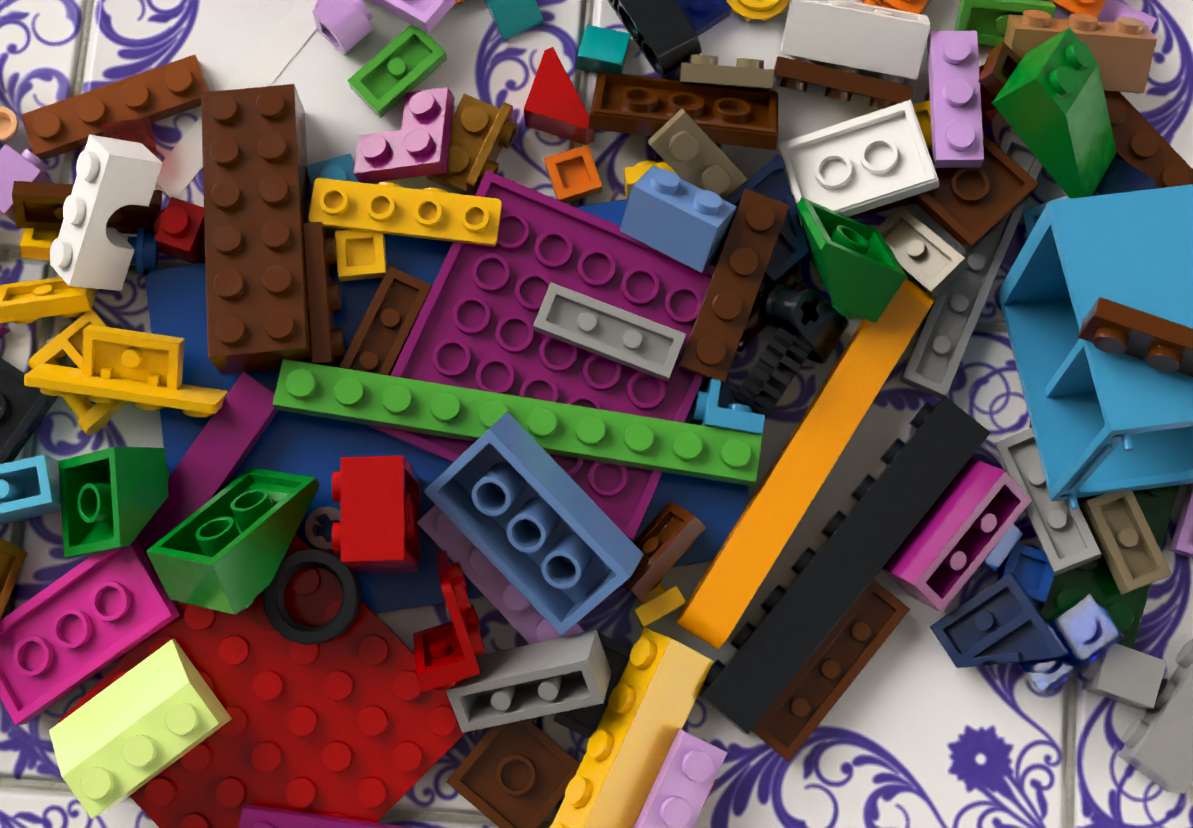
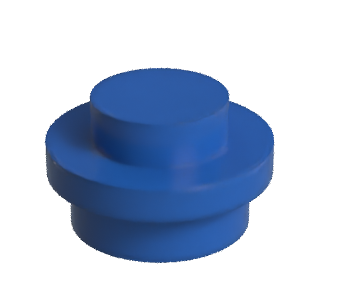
(145, 252)

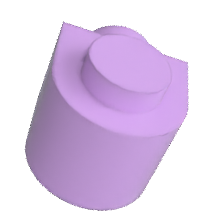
(343, 22)

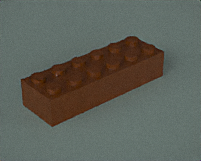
(255, 228)

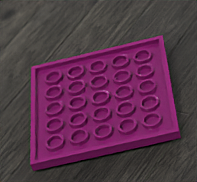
(482, 334)

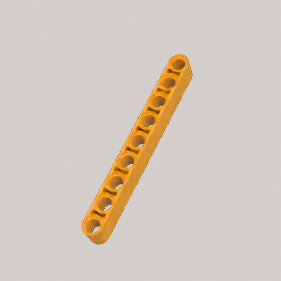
(802, 468)

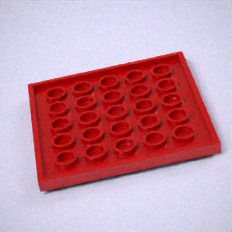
(310, 724)

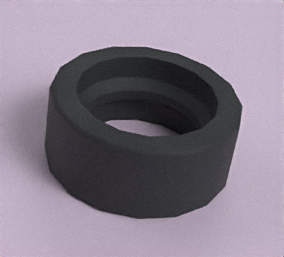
(288, 627)

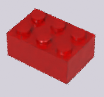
(377, 514)

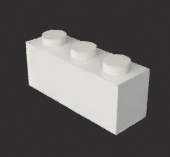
(856, 37)

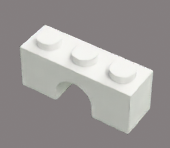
(108, 177)

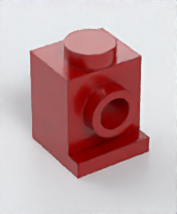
(179, 229)

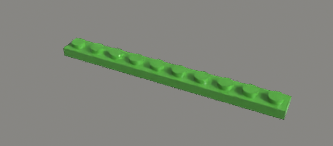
(555, 426)

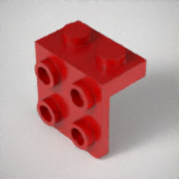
(449, 650)

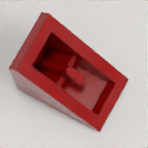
(554, 103)

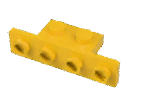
(405, 211)
(129, 368)

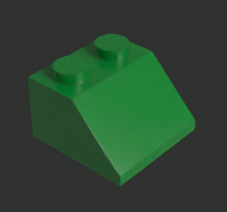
(851, 261)
(110, 497)

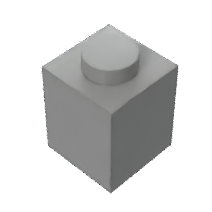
(1125, 676)

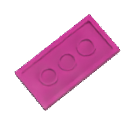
(79, 628)

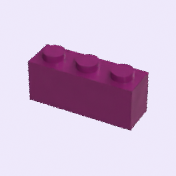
(957, 534)

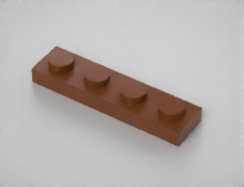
(150, 94)

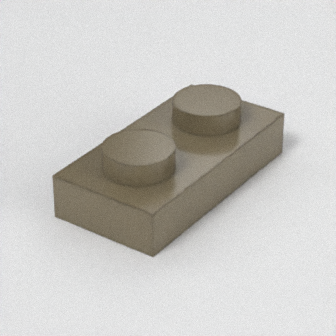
(746, 74)
(696, 156)
(921, 252)
(1125, 540)

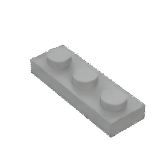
(609, 331)
(1059, 529)

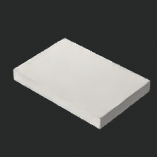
(861, 162)

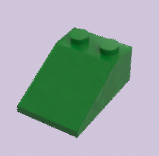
(1061, 112)
(233, 541)

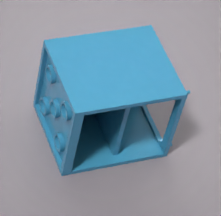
(1093, 413)

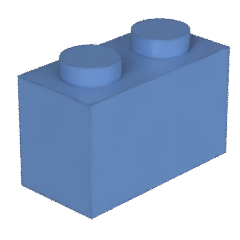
(677, 218)

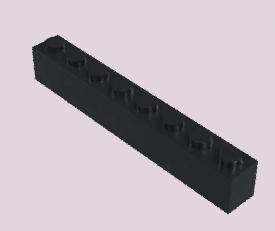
(843, 565)

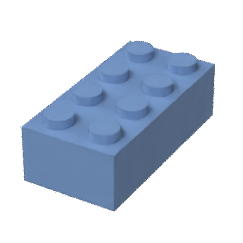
(535, 524)

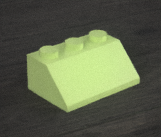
(135, 729)

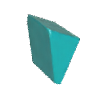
(514, 16)
(603, 50)

